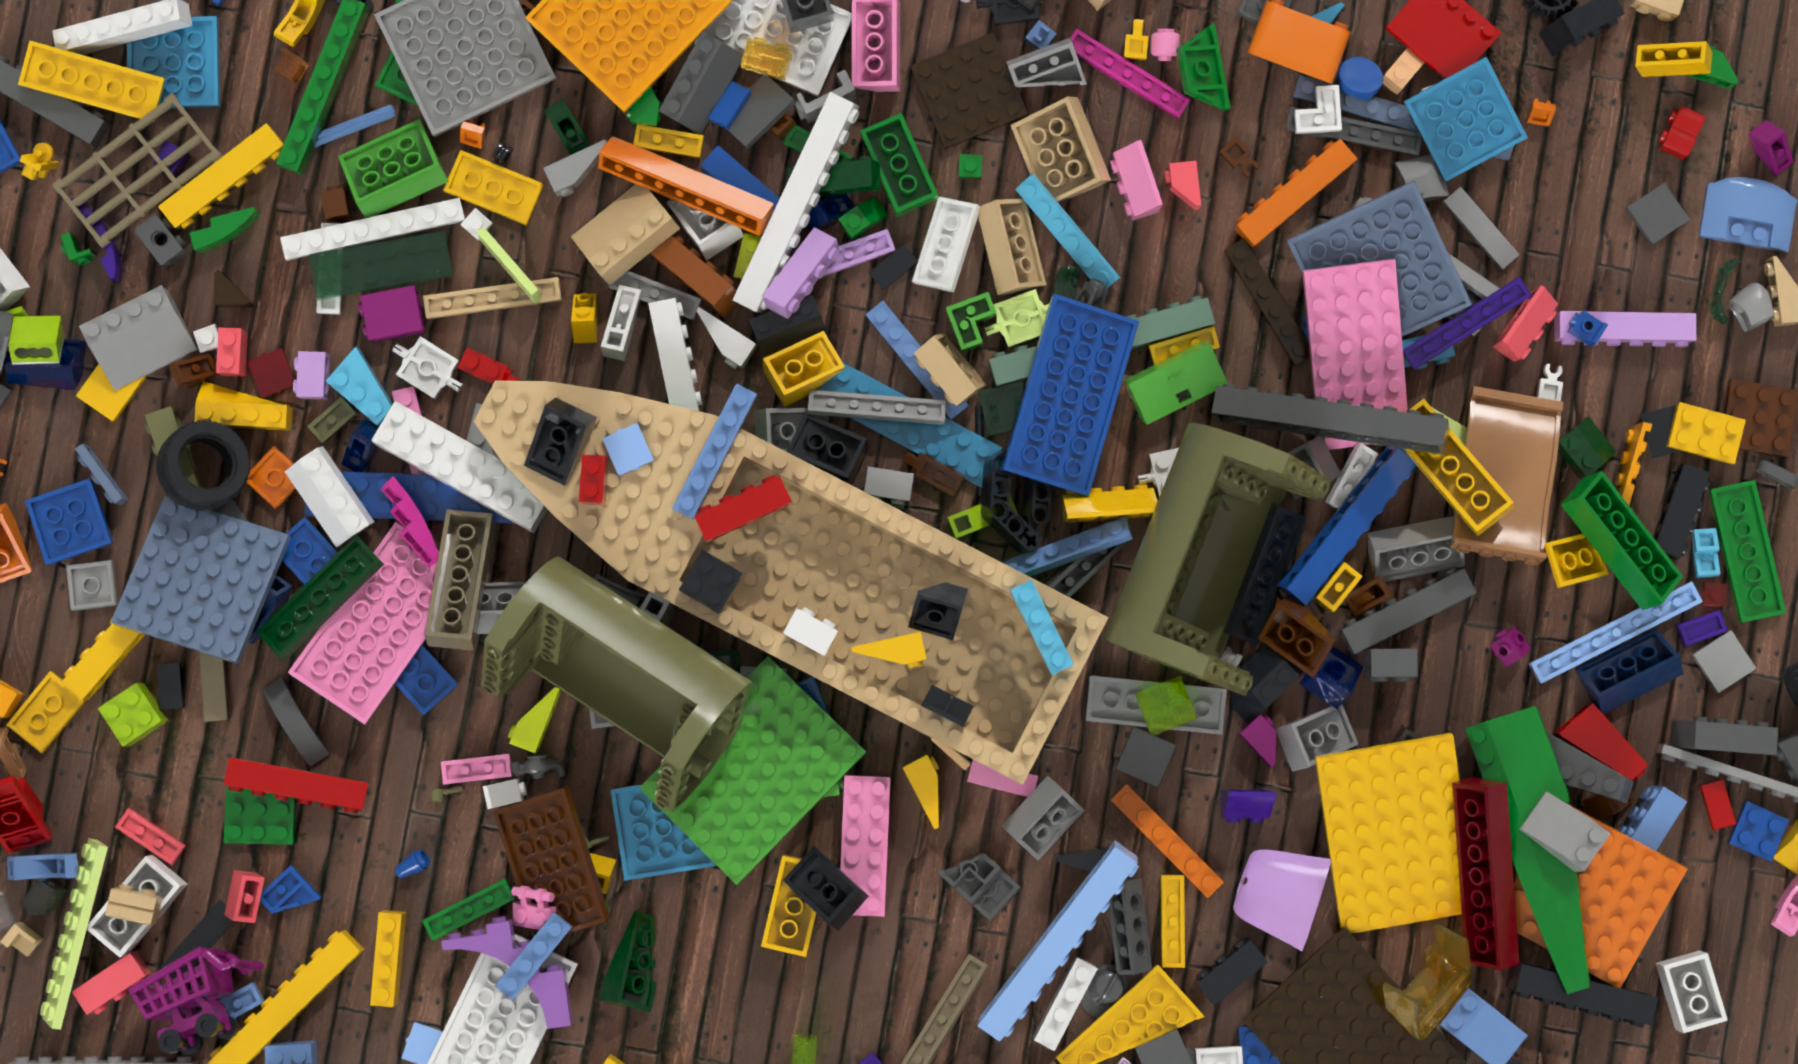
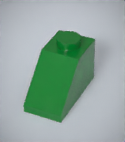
(1721, 71)
(862, 218)

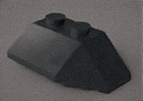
(1271, 677)

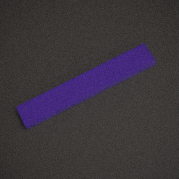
(1466, 323)

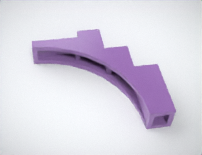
(499, 942)

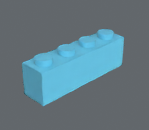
(1041, 627)

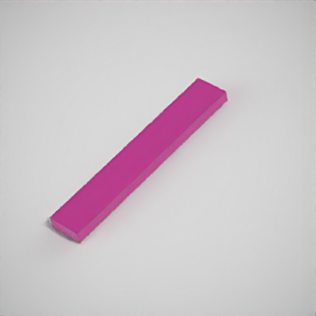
(1129, 75)

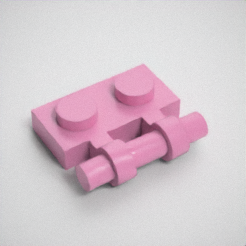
(530, 914)

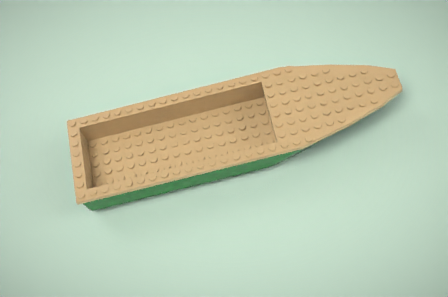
(824, 552)

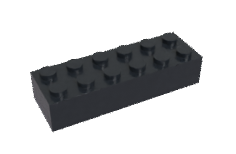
(1612, 1002)

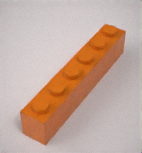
(1296, 193)

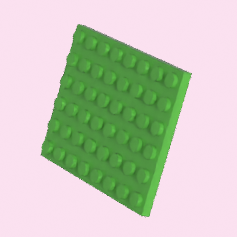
(767, 776)

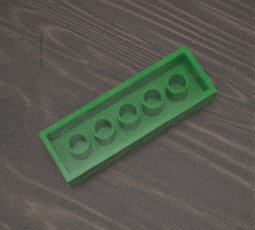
(1622, 540)

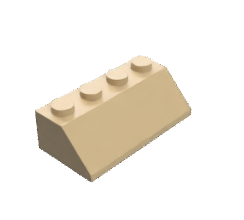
(1011, 246)

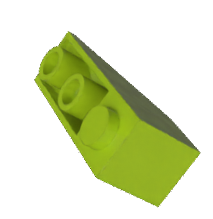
(970, 520)

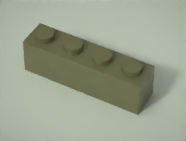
(161, 425)

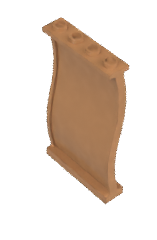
(1518, 447)

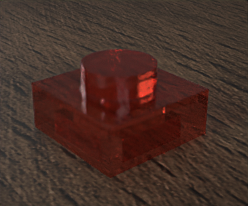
(1714, 594)

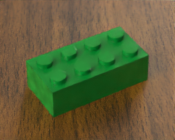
(901, 165)

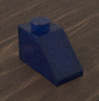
(829, 211)
(360, 447)

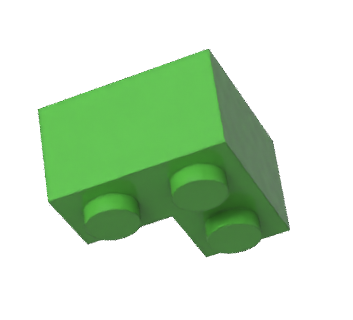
(965, 316)

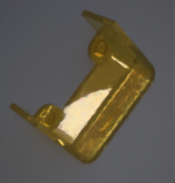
(1435, 987)

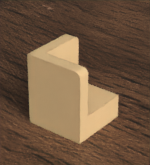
(22, 938)

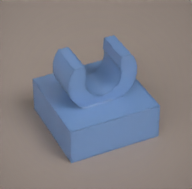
(1040, 35)

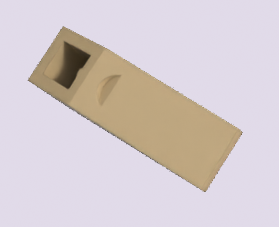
(1782, 293)

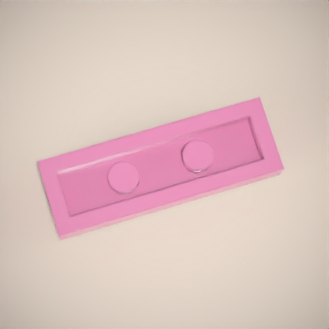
(476, 769)

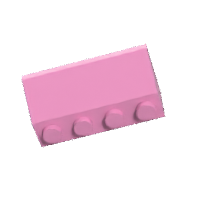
(876, 45)

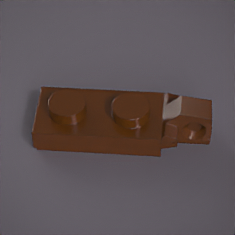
(934, 472)

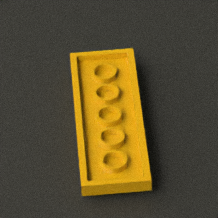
(90, 81)

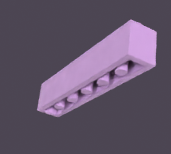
(1633, 328)

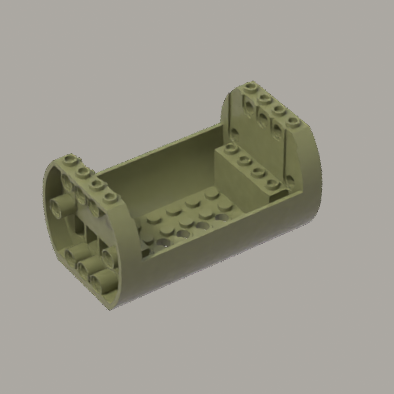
(1200, 552)
(621, 669)

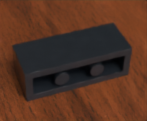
(1230, 970)

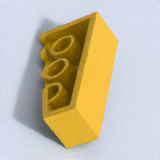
(240, 409)

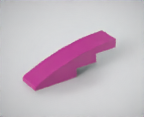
(415, 529)

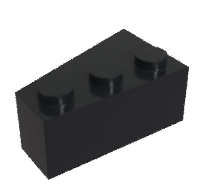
(1580, 23)

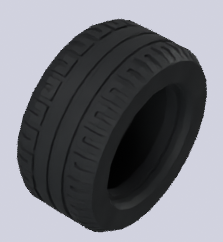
(230, 448)

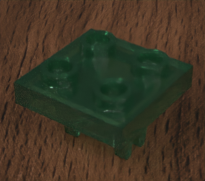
(1001, 407)

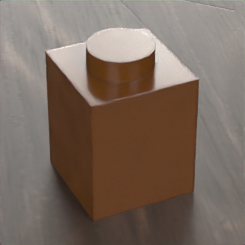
(336, 204)

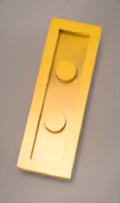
(669, 141)
(1168, 347)

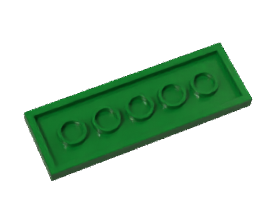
(1747, 551)

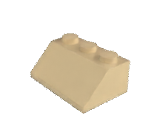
(949, 369)

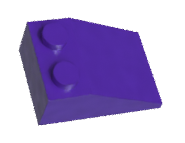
(1247, 804)

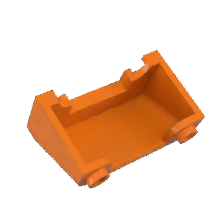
(1299, 41)

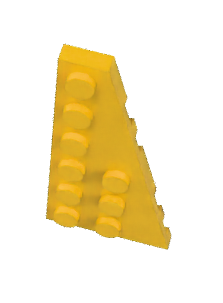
(1138, 1016)

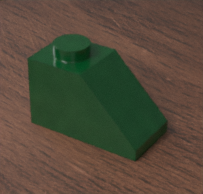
(566, 127)

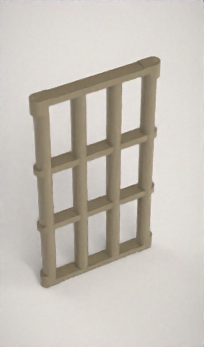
(148, 147)

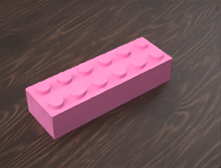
(866, 838)

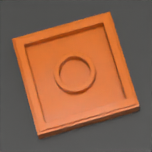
(270, 479)

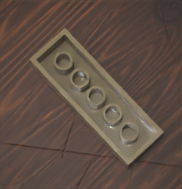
(460, 580)

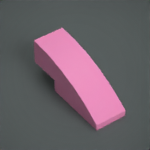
(988, 777)

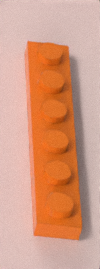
(1166, 840)

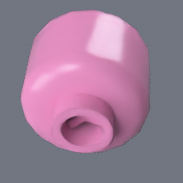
(1164, 44)

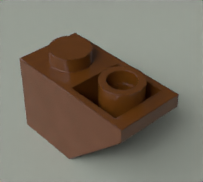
(1602, 807)

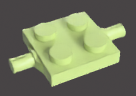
(1019, 318)

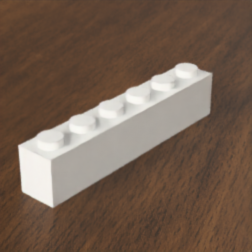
(123, 27)
(674, 354)

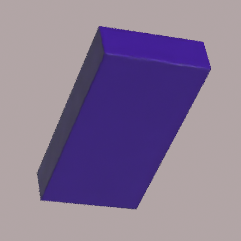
(1701, 628)

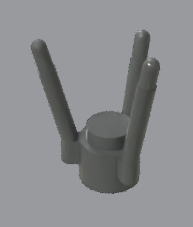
(1094, 289)

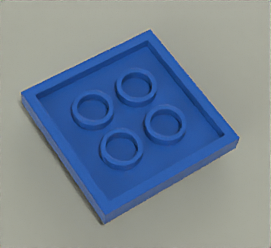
(69, 521)

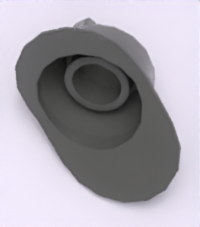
(1103, 990)

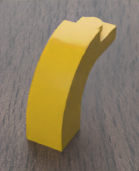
(298, 21)

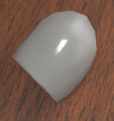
(1752, 306)

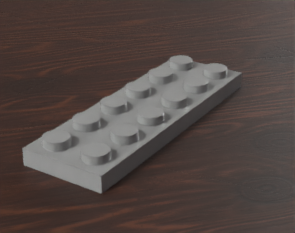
(1115, 703)

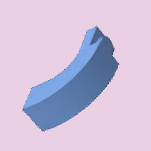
(42, 866)

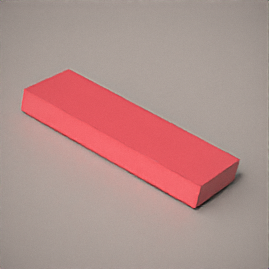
(150, 836)

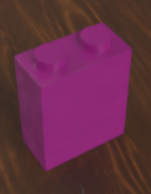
(392, 314)

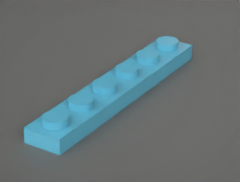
(1066, 231)

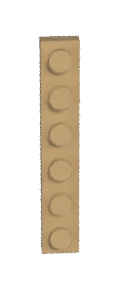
(489, 298)

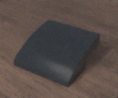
(1661, 425)

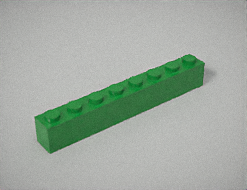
(323, 86)

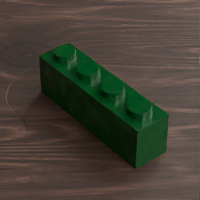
(850, 176)

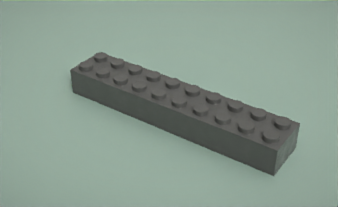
(1331, 419)

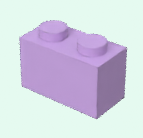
(312, 375)

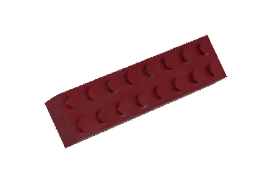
(1486, 872)

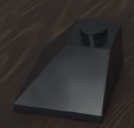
(938, 609)

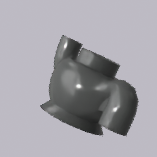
(538, 765)

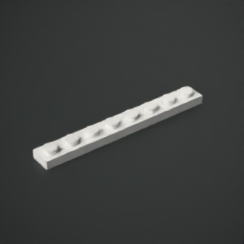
(372, 229)

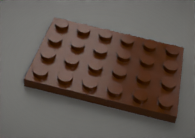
(552, 854)

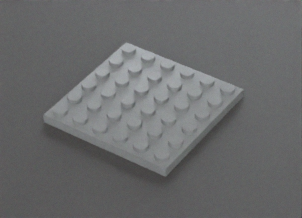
(463, 56)

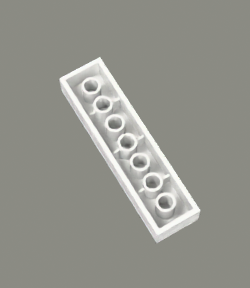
(458, 465)

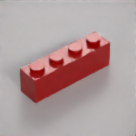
(742, 509)

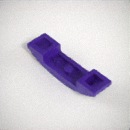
(112, 261)

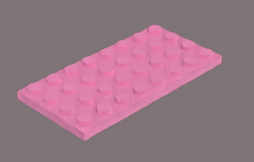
(1355, 336)
(372, 634)

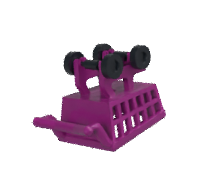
(217, 983)

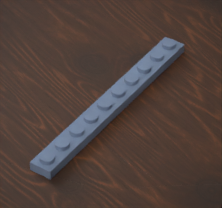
(1374, 110)

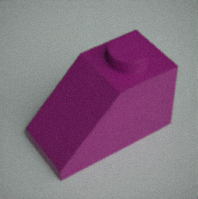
(1771, 146)
(1261, 738)

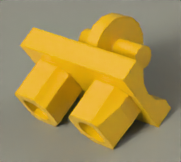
(39, 162)

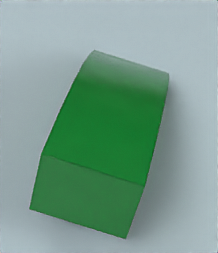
(223, 229)

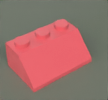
(1526, 324)

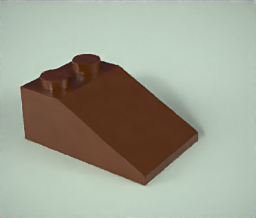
(1297, 635)

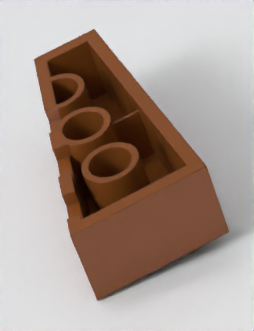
(696, 274)

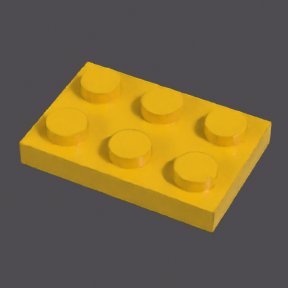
(1706, 433)

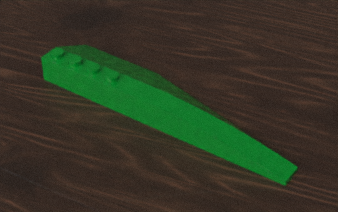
(1521, 754)

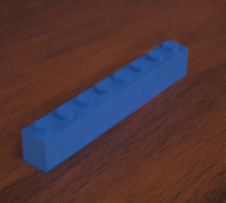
(1347, 525)

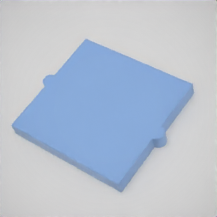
(628, 449)
(421, 1043)

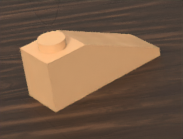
(1402, 71)

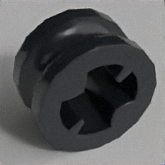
(502, 153)

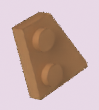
(10, 755)

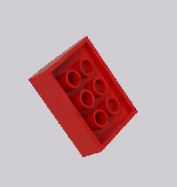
(1443, 33)

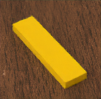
(1172, 921)

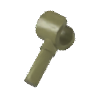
(437, 794)
(596, 841)

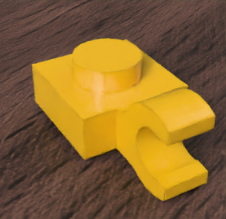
(1136, 44)

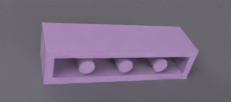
(801, 273)

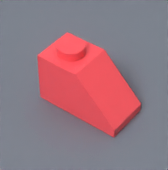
(1184, 182)

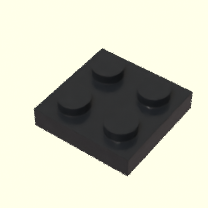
(710, 581)

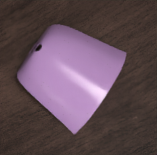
(1281, 893)

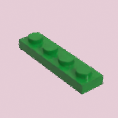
(468, 909)

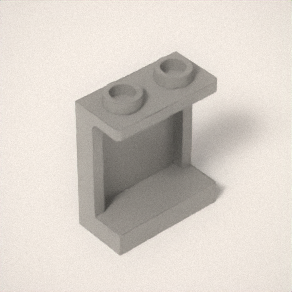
(811, 110)

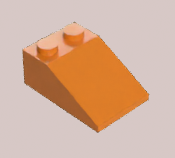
(13, 555)

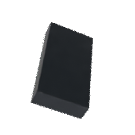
(893, 267)
(170, 686)

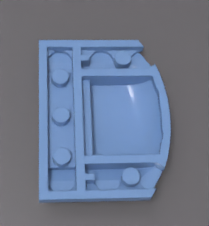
(1748, 213)

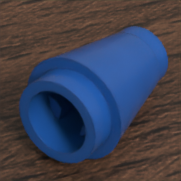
(413, 864)

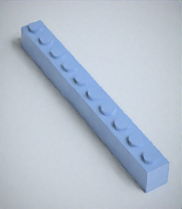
(1058, 940)

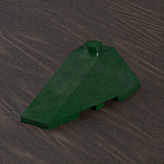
(630, 974)

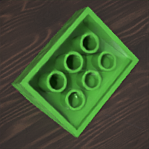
(392, 169)

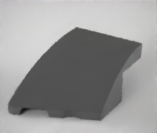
(982, 884)

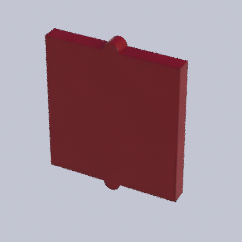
(271, 373)

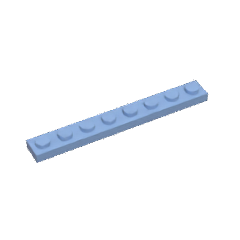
(1613, 633)

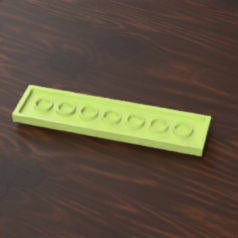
(72, 940)

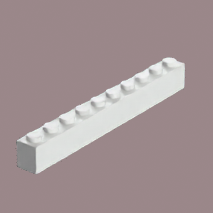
(797, 200)

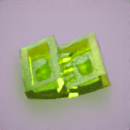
(1166, 705)

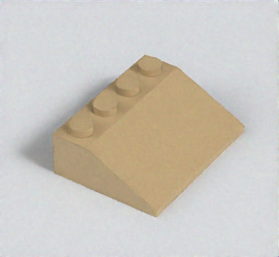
(1061, 149)
(625, 233)

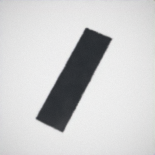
(203, 935)

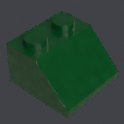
(1585, 448)

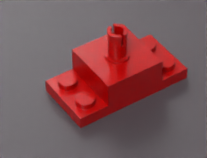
(21, 816)

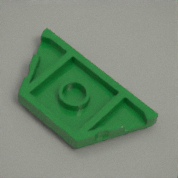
(1203, 69)

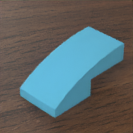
(1705, 549)

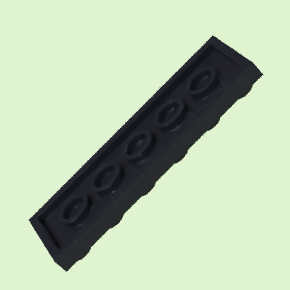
(1264, 573)

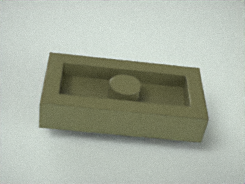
(332, 420)

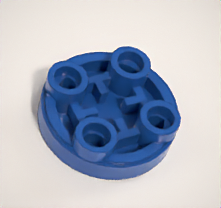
(1360, 77)

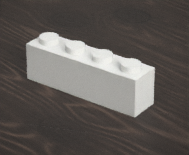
(1064, 1003)

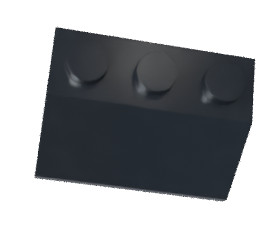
(778, 332)

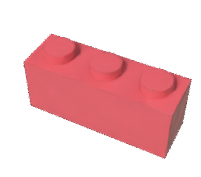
(111, 983)

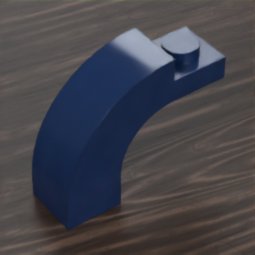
(276, 598)

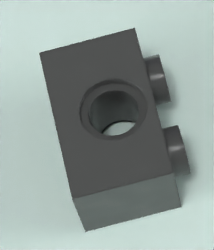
(152, 231)

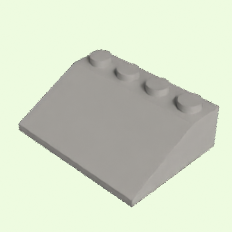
(138, 337)

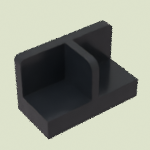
(947, 705)

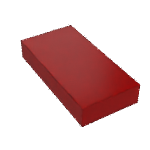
(1717, 804)

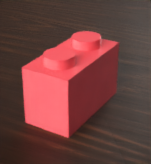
(231, 352)
(244, 896)

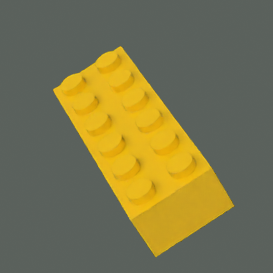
(1462, 481)

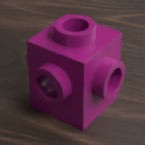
(1510, 646)

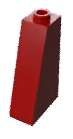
(1598, 738)

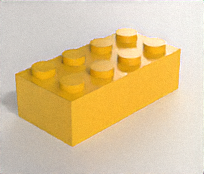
(789, 917)

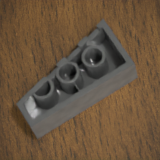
(1724, 737)
(1588, 774)

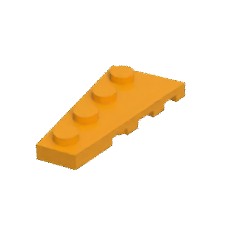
(1630, 465)

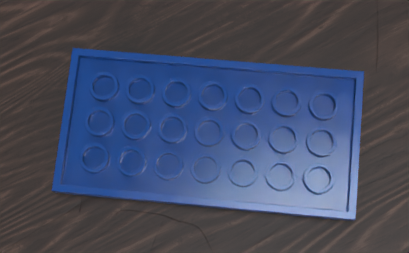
(1070, 395)

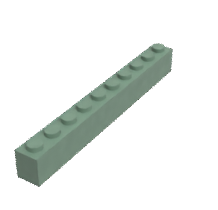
(1151, 328)

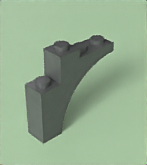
(649, 603)

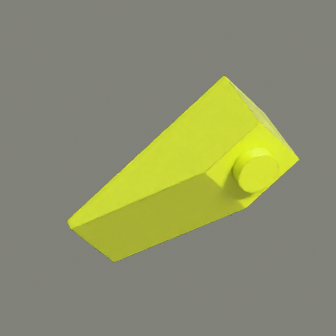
(532, 726)

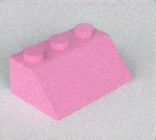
(1136, 181)

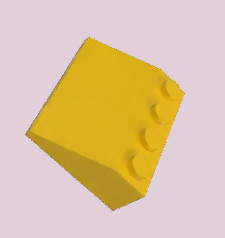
(1109, 504)

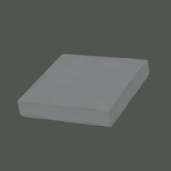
(92, 585)
(1723, 661)

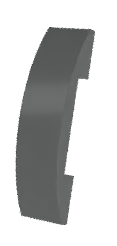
(294, 722)

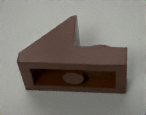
(193, 370)
(1368, 595)

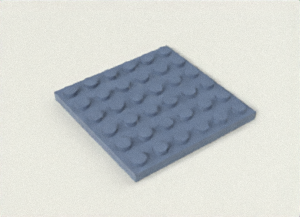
(1397, 229)
(201, 580)

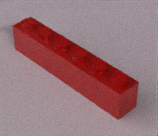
(295, 783)

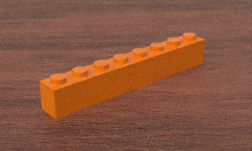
(685, 185)

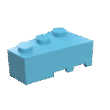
(360, 386)

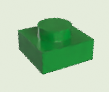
(970, 166)

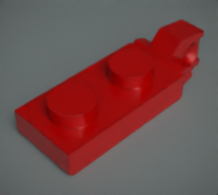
(485, 367)

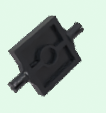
(1009, 11)

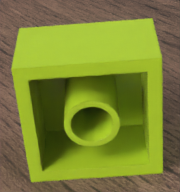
(133, 714)

